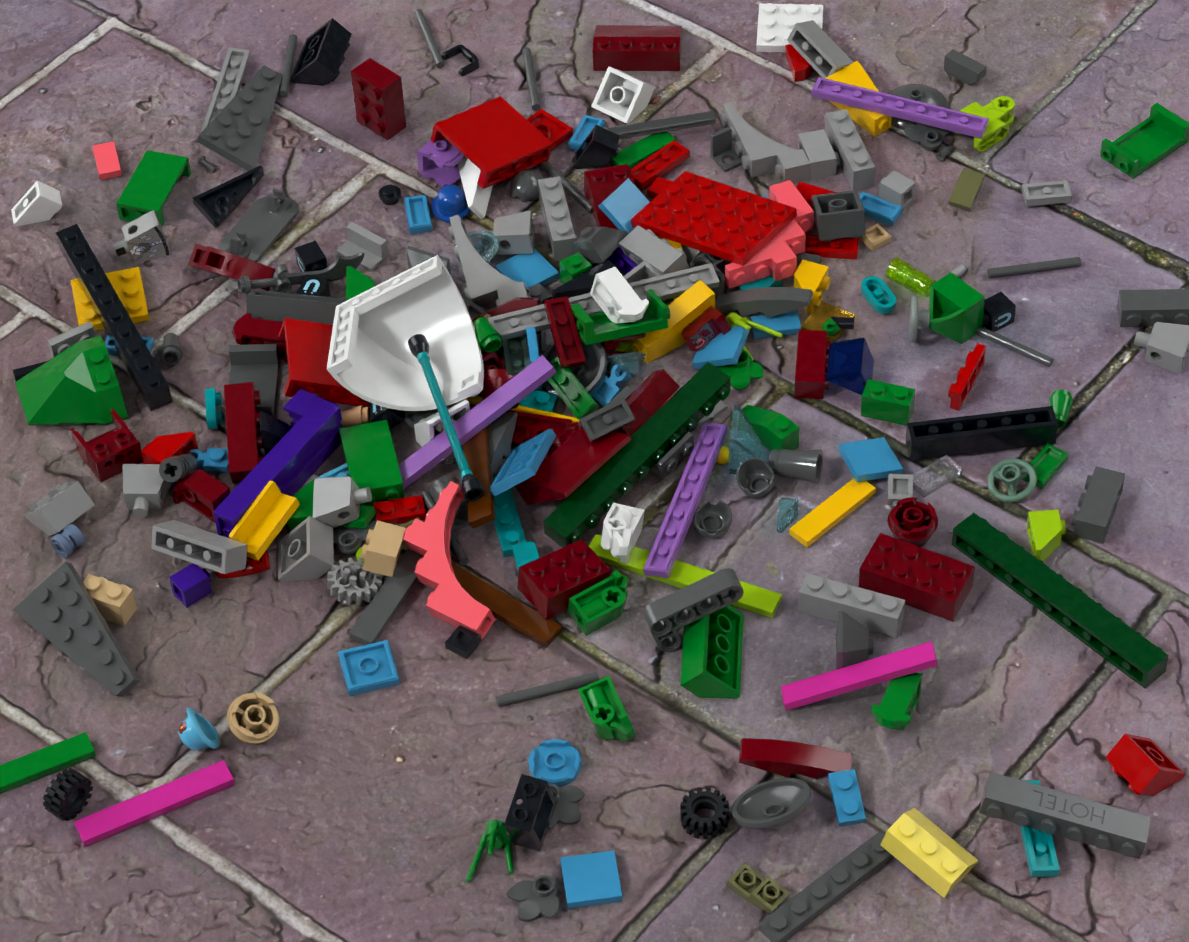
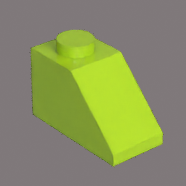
(1044, 532)

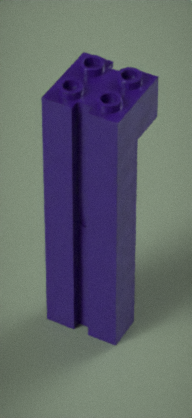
(292, 459)

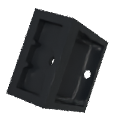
(530, 820)

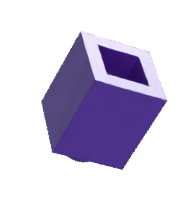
(191, 584)

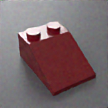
(602, 183)

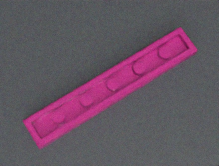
(859, 675)
(154, 803)

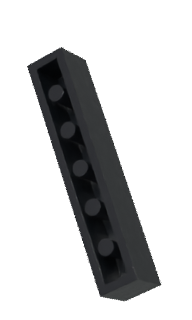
(981, 433)

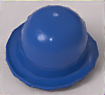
(450, 202)

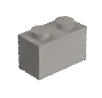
(819, 153)

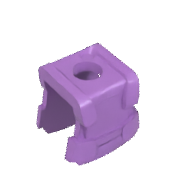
(440, 162)

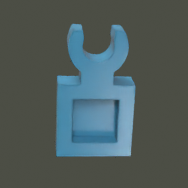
(610, 386)
(213, 461)

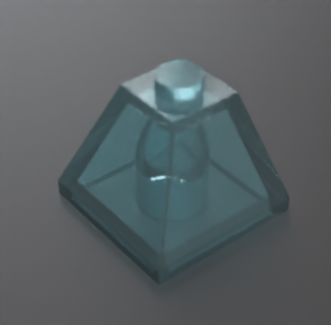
(743, 441)

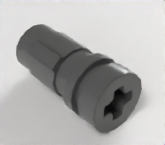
(177, 467)

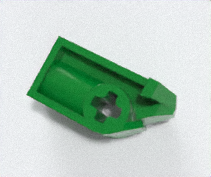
(599, 603)
(898, 702)
(606, 710)

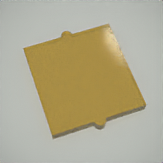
(821, 315)

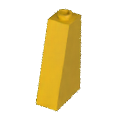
(871, 121)
(682, 312)

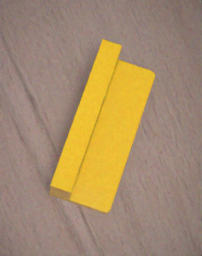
(264, 520)

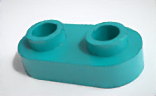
(878, 295)
(213, 415)

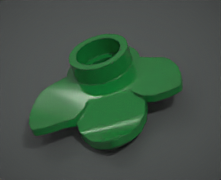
(743, 371)

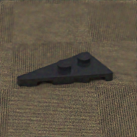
(223, 199)

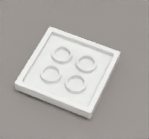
(778, 21)

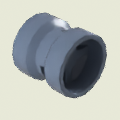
(67, 541)

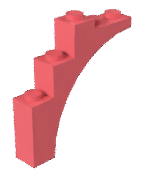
(778, 255)
(435, 569)

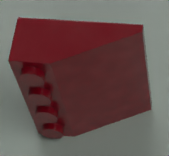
(637, 48)
(569, 464)

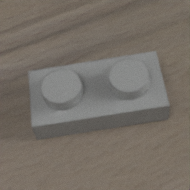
(1046, 193)
(69, 338)

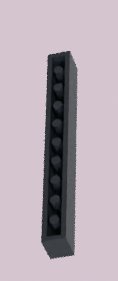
(114, 317)

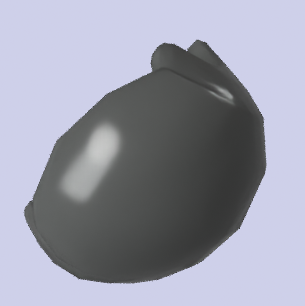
(525, 185)
(755, 477)
(713, 519)

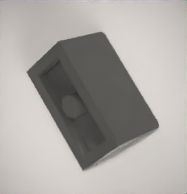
(606, 419)

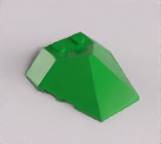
(73, 387)

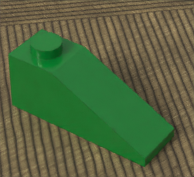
(773, 428)

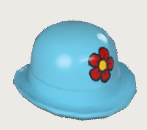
(198, 732)

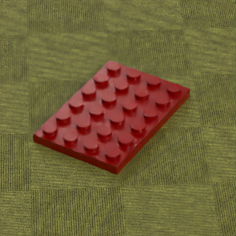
(714, 217)

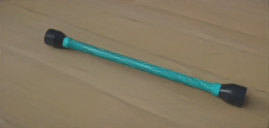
(470, 484)

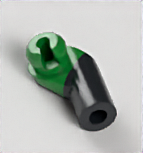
(835, 324)

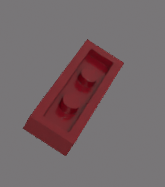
(564, 332)

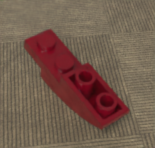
(228, 264)

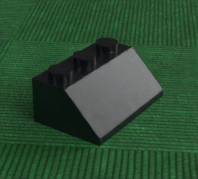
(322, 55)

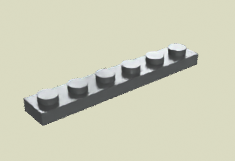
(826, 890)

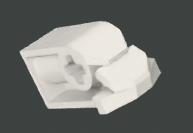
(617, 297)
(621, 530)

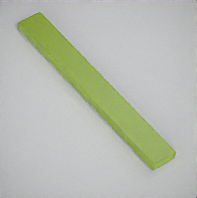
(683, 574)

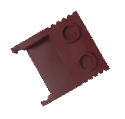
(110, 450)

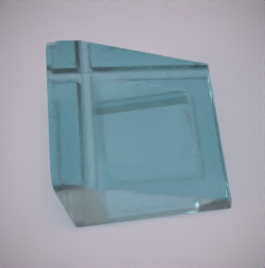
(787, 512)

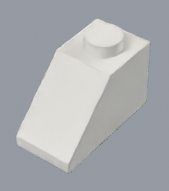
(37, 205)

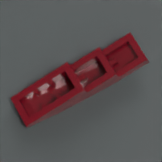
(788, 757)

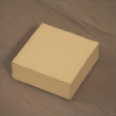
(875, 237)

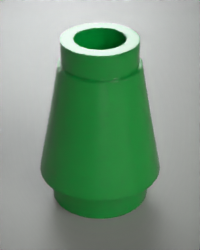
(487, 335)
(1062, 403)

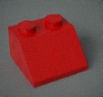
(1143, 765)

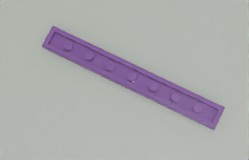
(900, 107)
(476, 419)
(685, 500)

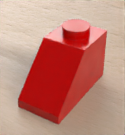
(168, 446)

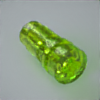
(913, 279)

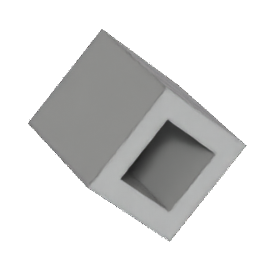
(897, 189)

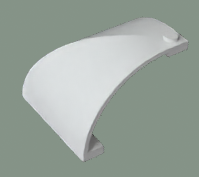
(372, 335)

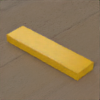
(831, 511)

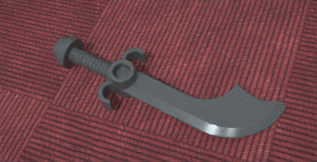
(282, 282)

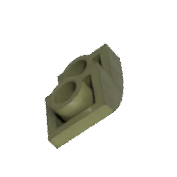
(966, 189)
(755, 889)

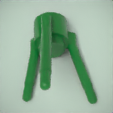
(494, 837)

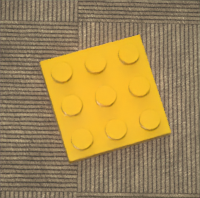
(129, 289)

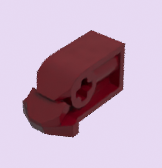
(259, 331)
(201, 492)

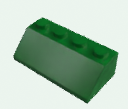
(713, 655)

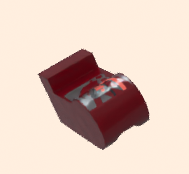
(705, 328)

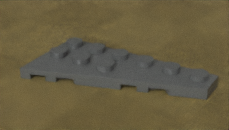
(242, 125)
(73, 623)

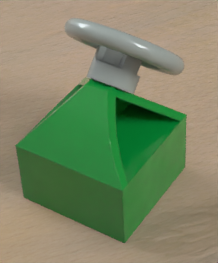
(953, 310)

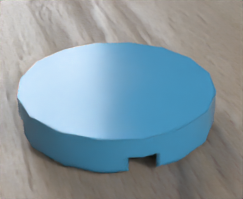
(555, 762)

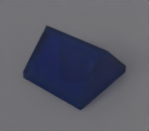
(850, 364)

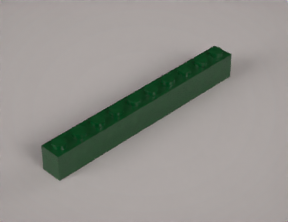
(634, 460)
(1060, 600)

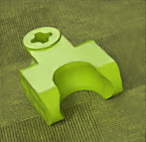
(1000, 118)

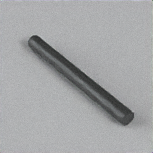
(429, 38)
(288, 64)
(531, 80)
(572, 190)
(1034, 267)
(1014, 346)
(454, 544)
(546, 689)

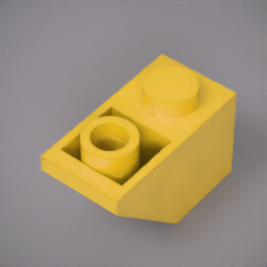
(813, 277)

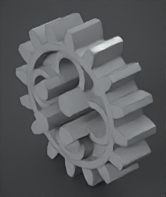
(346, 587)

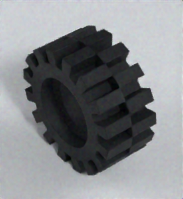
(67, 794)
(701, 800)

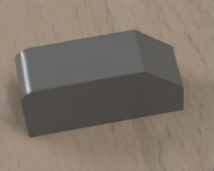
(963, 67)

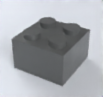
(838, 215)

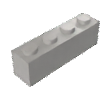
(851, 150)
(556, 217)
(199, 546)
(872, 609)

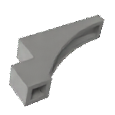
(761, 154)
(482, 280)

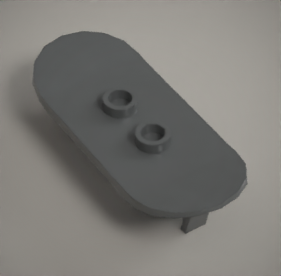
(260, 226)

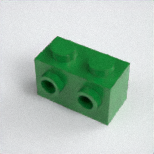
(887, 402)

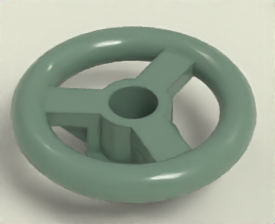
(1007, 469)

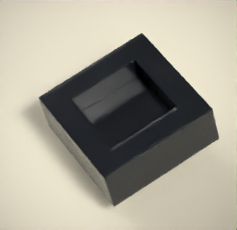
(463, 641)

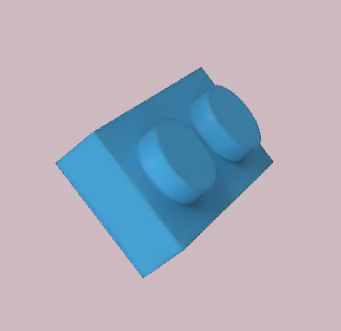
(846, 798)

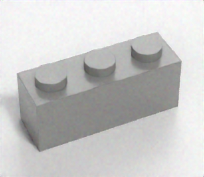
(818, 48)
(644, 245)

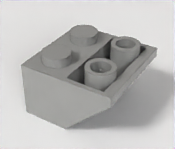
(59, 507)

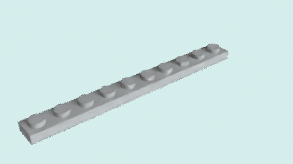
(666, 286)

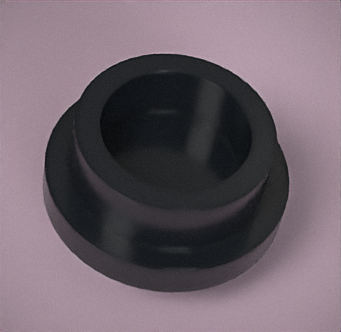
(389, 194)

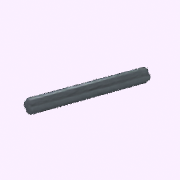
(664, 125)

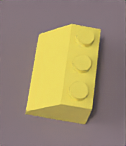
(928, 851)

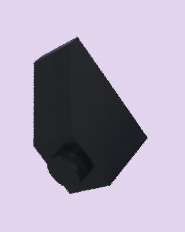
(597, 149)
(272, 431)

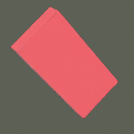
(107, 160)

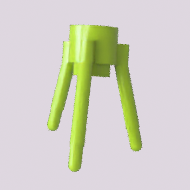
(734, 319)

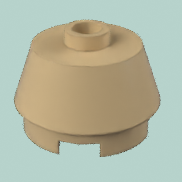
(253, 718)

